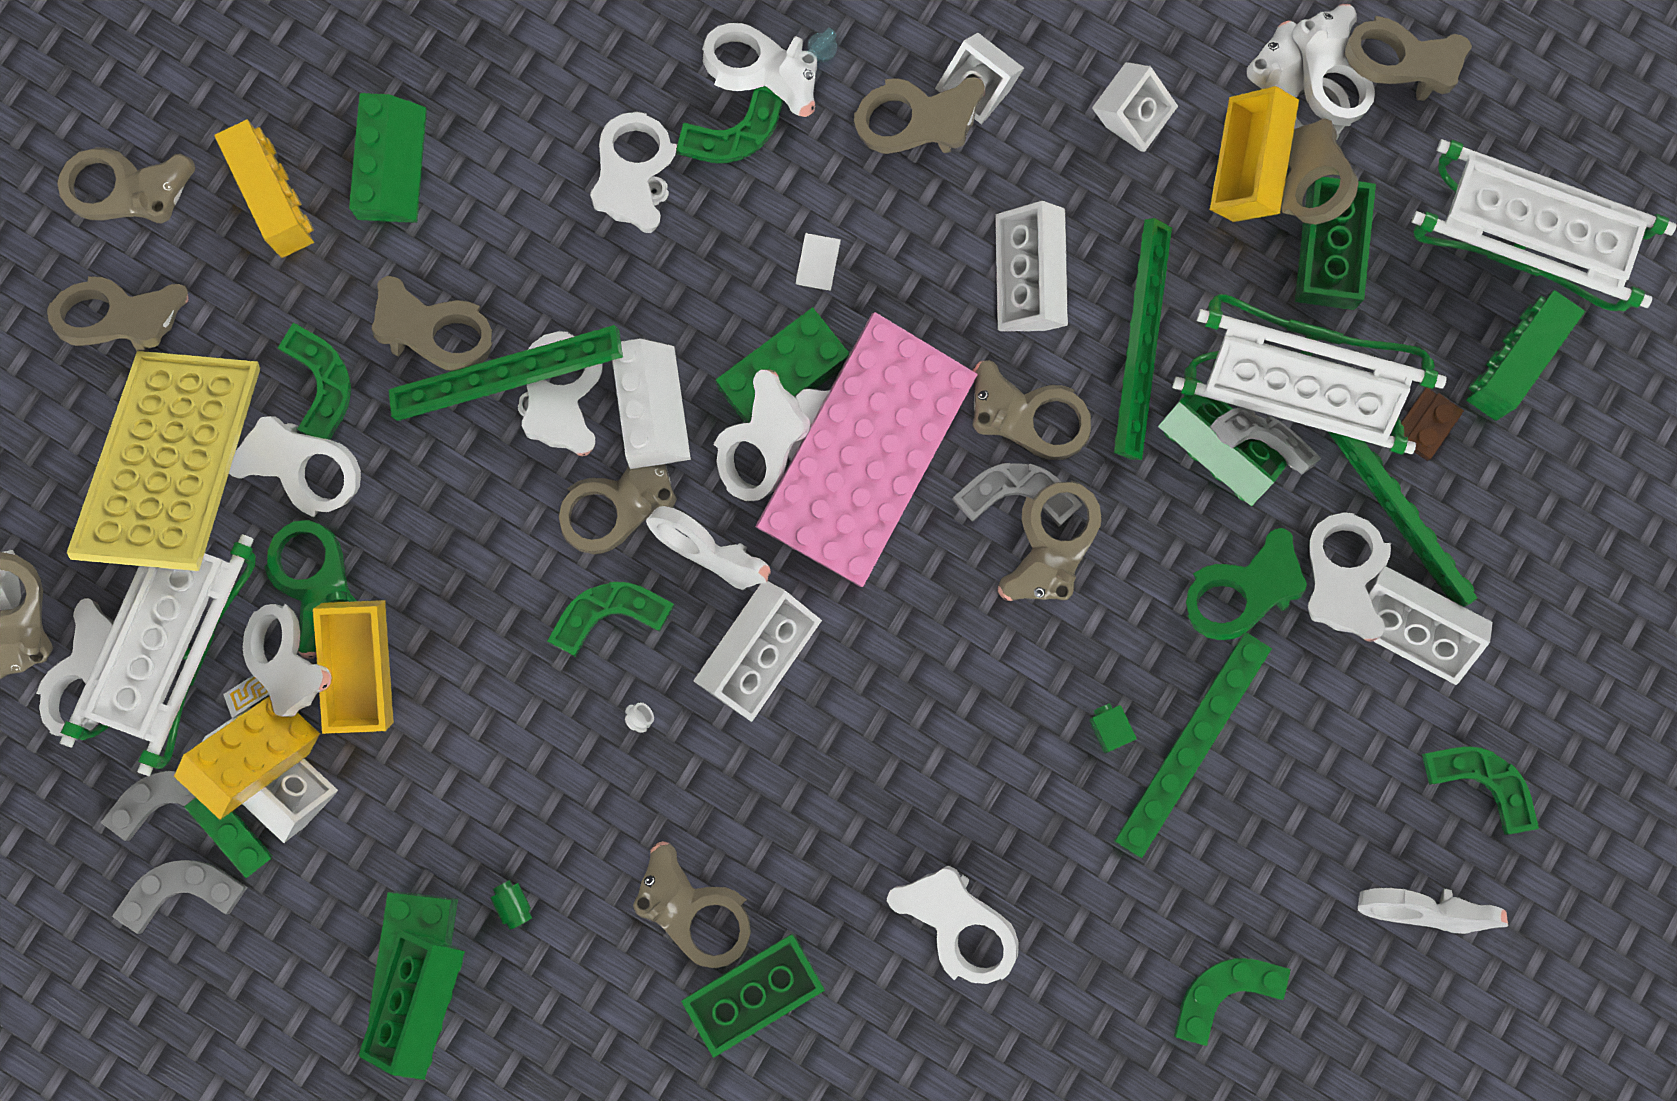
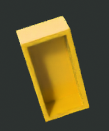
(1254, 154)
(265, 188)
(355, 650)
(245, 757)

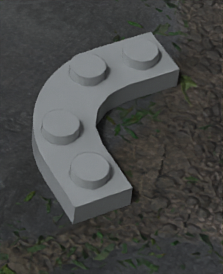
(1243, 424)
(1014, 480)
(142, 800)
(175, 878)

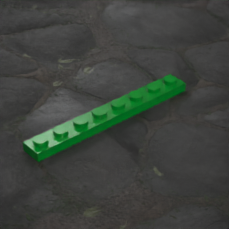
(1143, 339)
(505, 373)
(1406, 519)
(1192, 745)

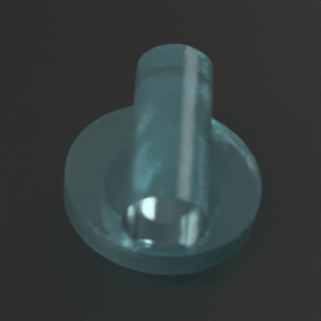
(823, 45)

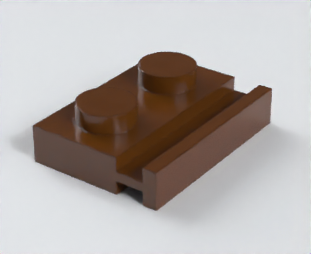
(1430, 422)

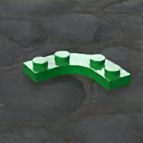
(738, 141)
(331, 377)
(603, 601)
(1495, 773)
(1216, 984)

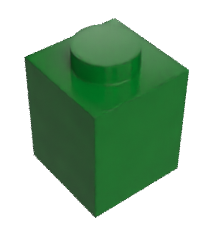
(1111, 727)

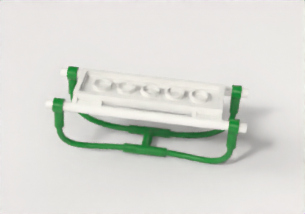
(1546, 218)
(1304, 386)
(148, 647)

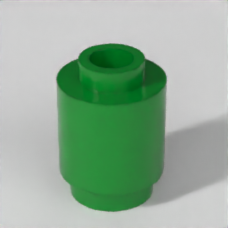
(511, 904)

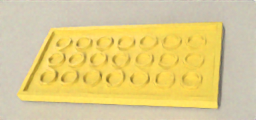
(165, 462)

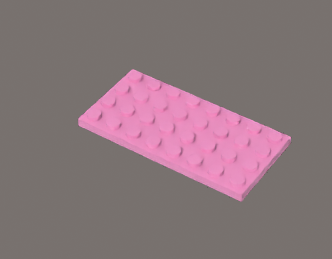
(866, 450)

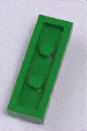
(231, 837)

